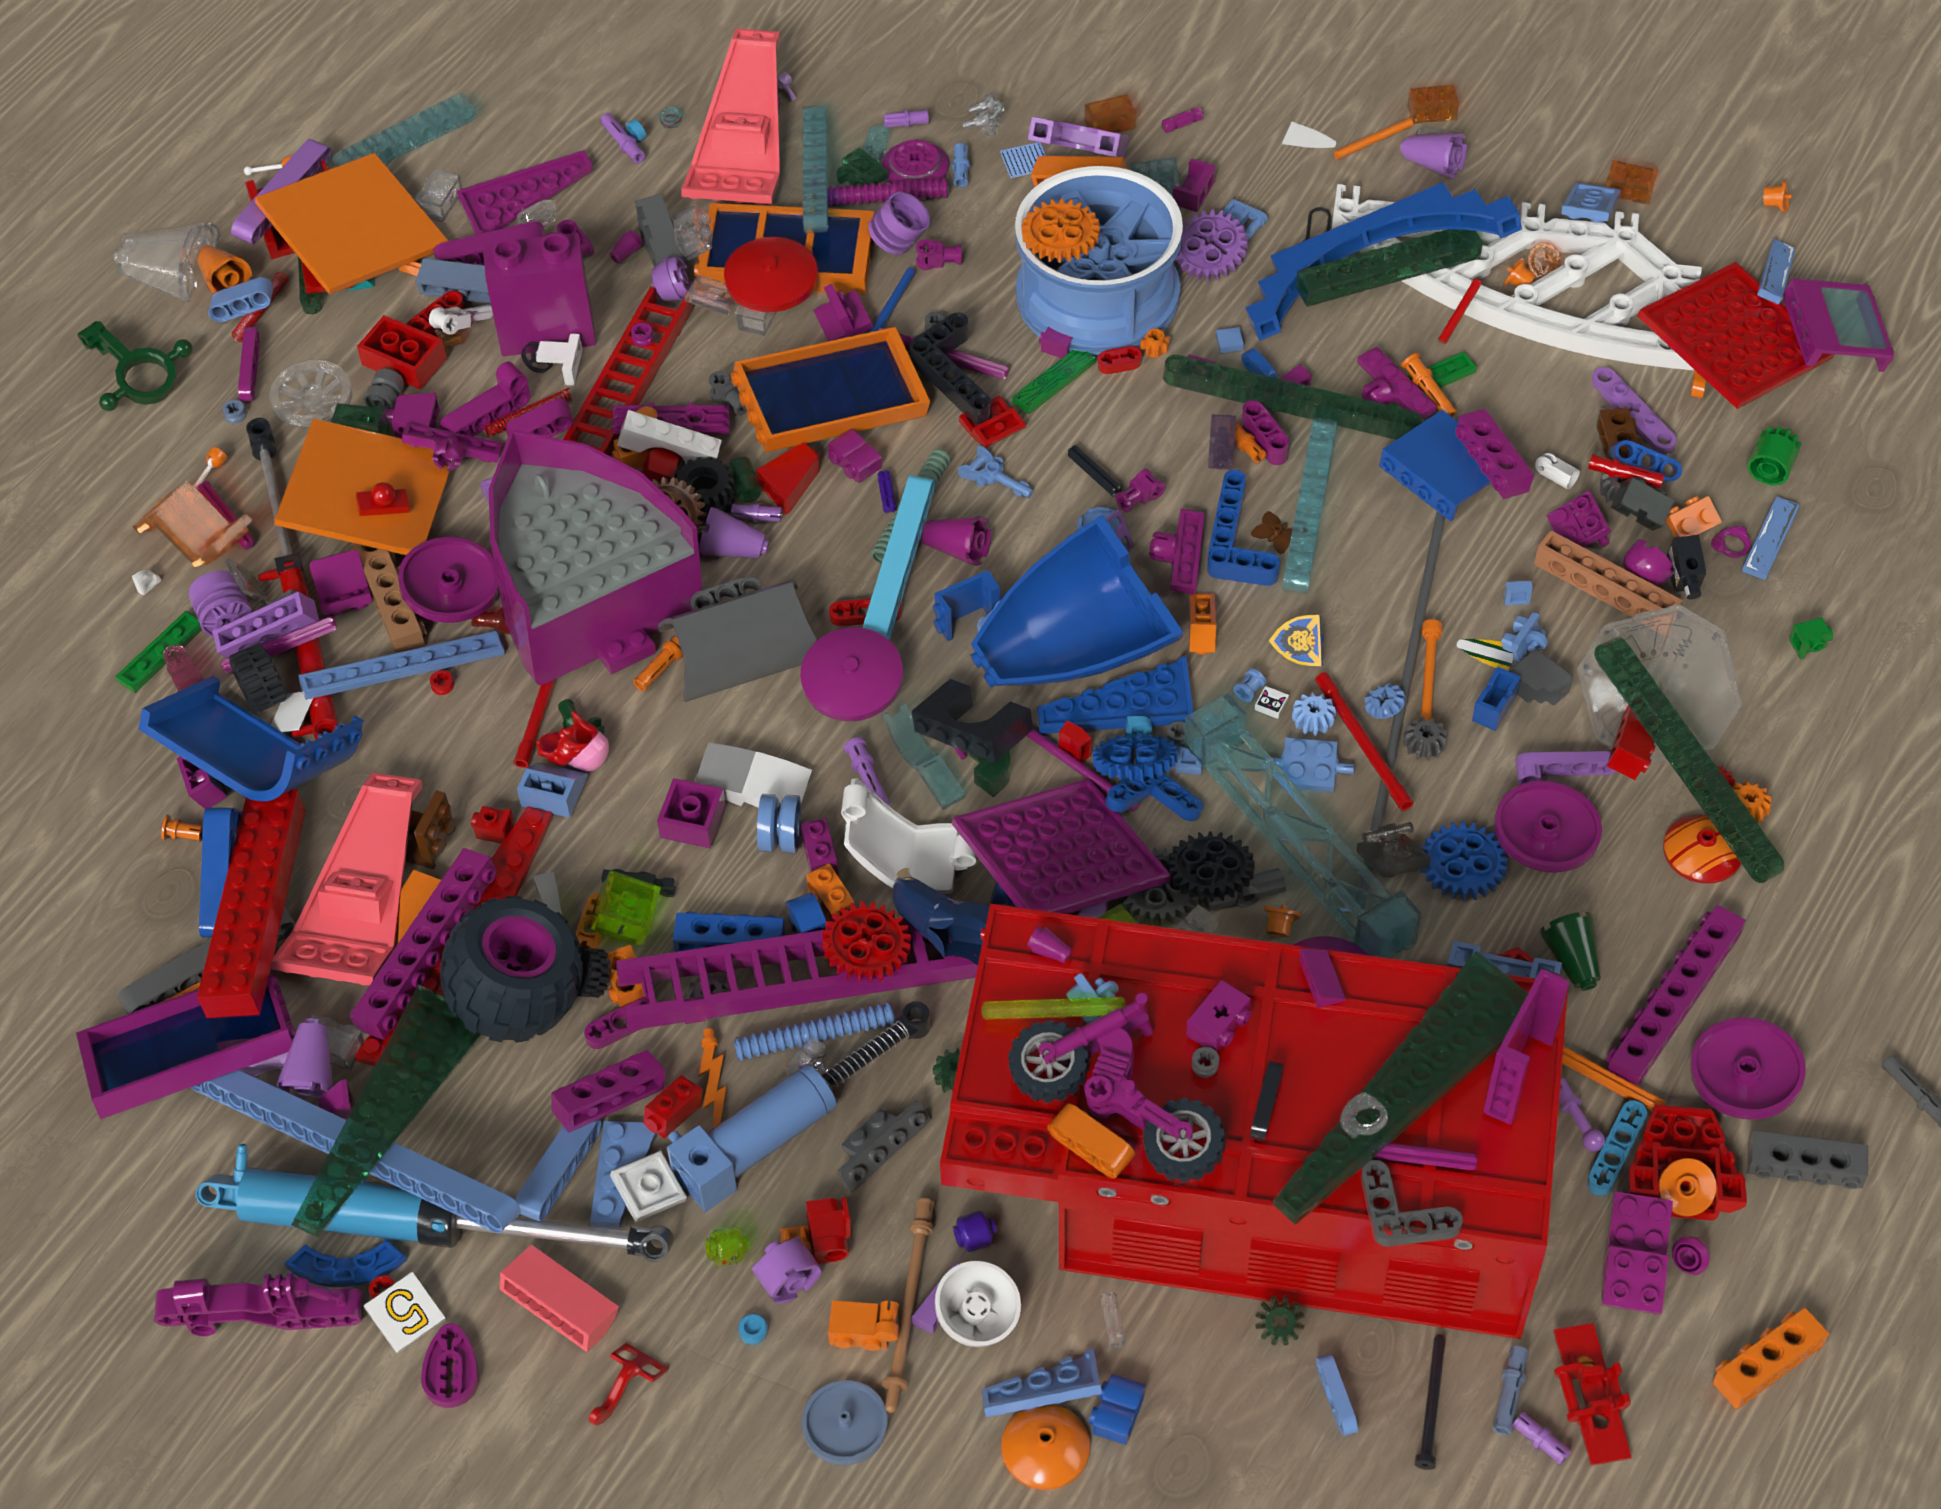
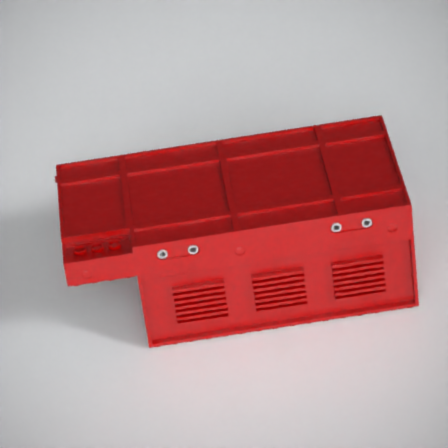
(1224, 1227)

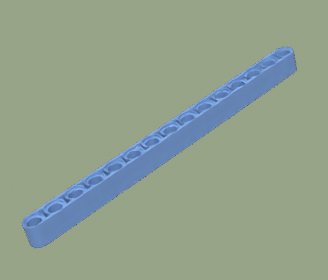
(398, 1166)

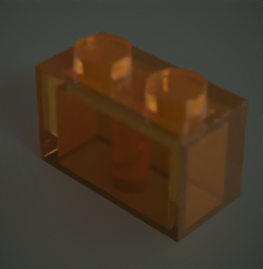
(1111, 114)

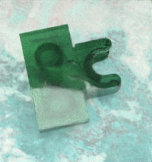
(860, 169)

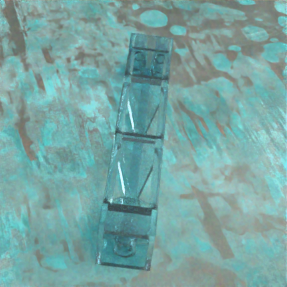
(1383, 920)

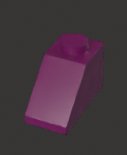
(338, 1100)

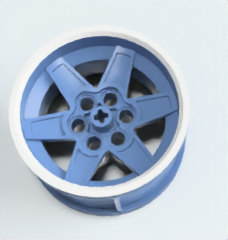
(1097, 295)

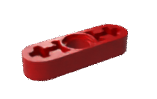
(848, 605)

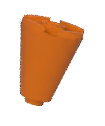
(222, 268)

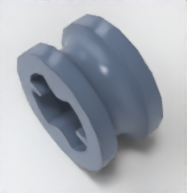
(235, 417)

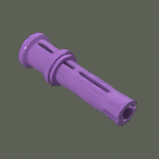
(863, 765)

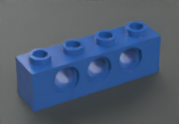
(743, 926)

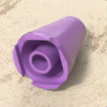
(1436, 152)
(730, 537)
(308, 1061)

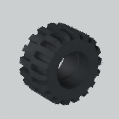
(709, 474)
(257, 677)

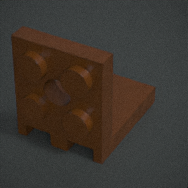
(430, 831)

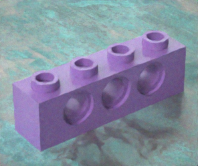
(266, 624)

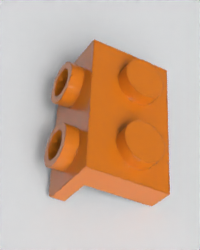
(1694, 518)

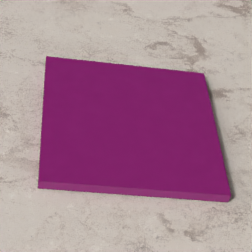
(1061, 849)

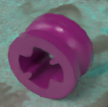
(647, 336)

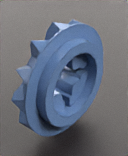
(1390, 706)

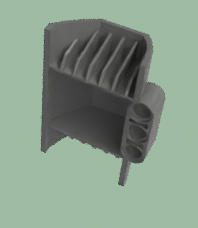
(740, 636)

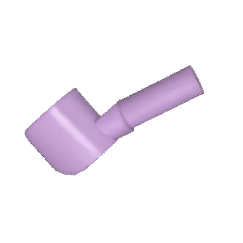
(783, 83)

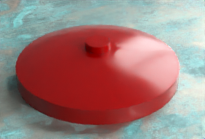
(770, 274)

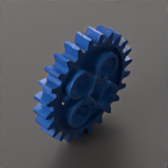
(1152, 756)
(1464, 861)

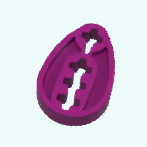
(435, 1372)

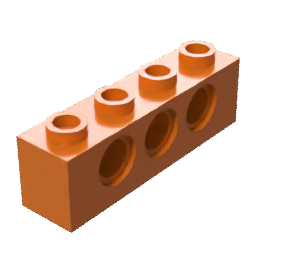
(1741, 1388)

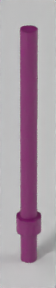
(1073, 762)

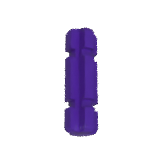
(886, 491)

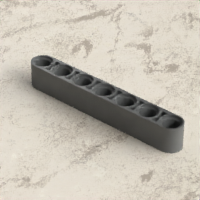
(178, 974)

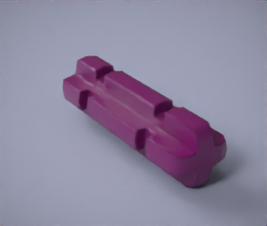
(1182, 119)

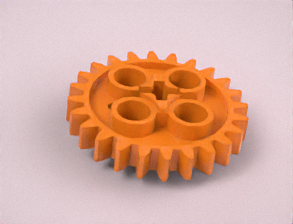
(1060, 230)

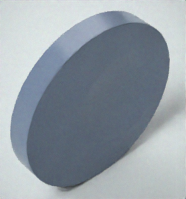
(844, 1422)

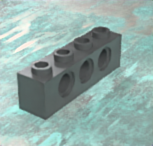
(1820, 1152)

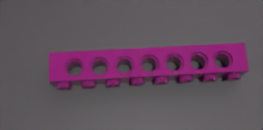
(1727, 929)
(422, 944)

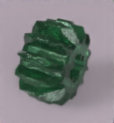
(946, 1069)
(1279, 1331)

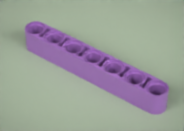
(303, 164)

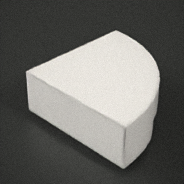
(145, 581)

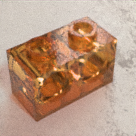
(1433, 104)

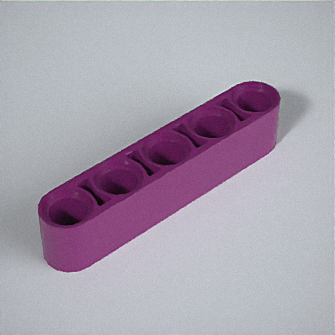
(470, 249)

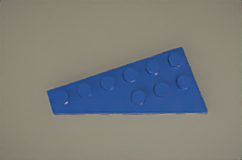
(1157, 694)

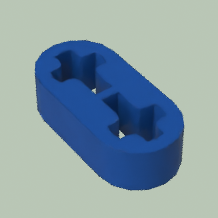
(1256, 363)

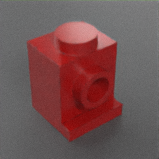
(492, 824)

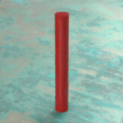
(1460, 310)

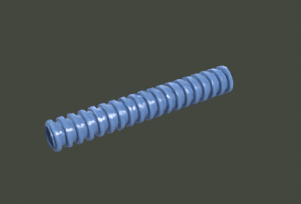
(817, 1030)

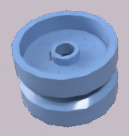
(780, 822)

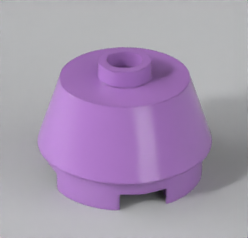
(671, 279)

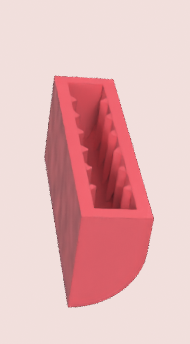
(558, 1297)

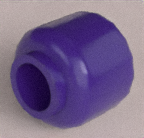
(974, 1231)

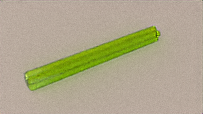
(1051, 1008)

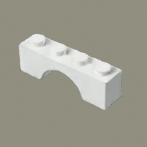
(645, 432)

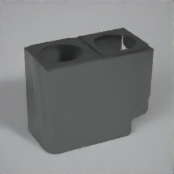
(1542, 679)

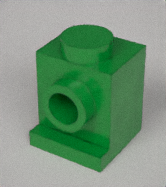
(1810, 636)

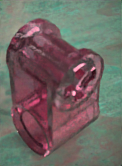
(180, 667)

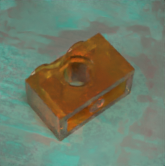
(1633, 180)

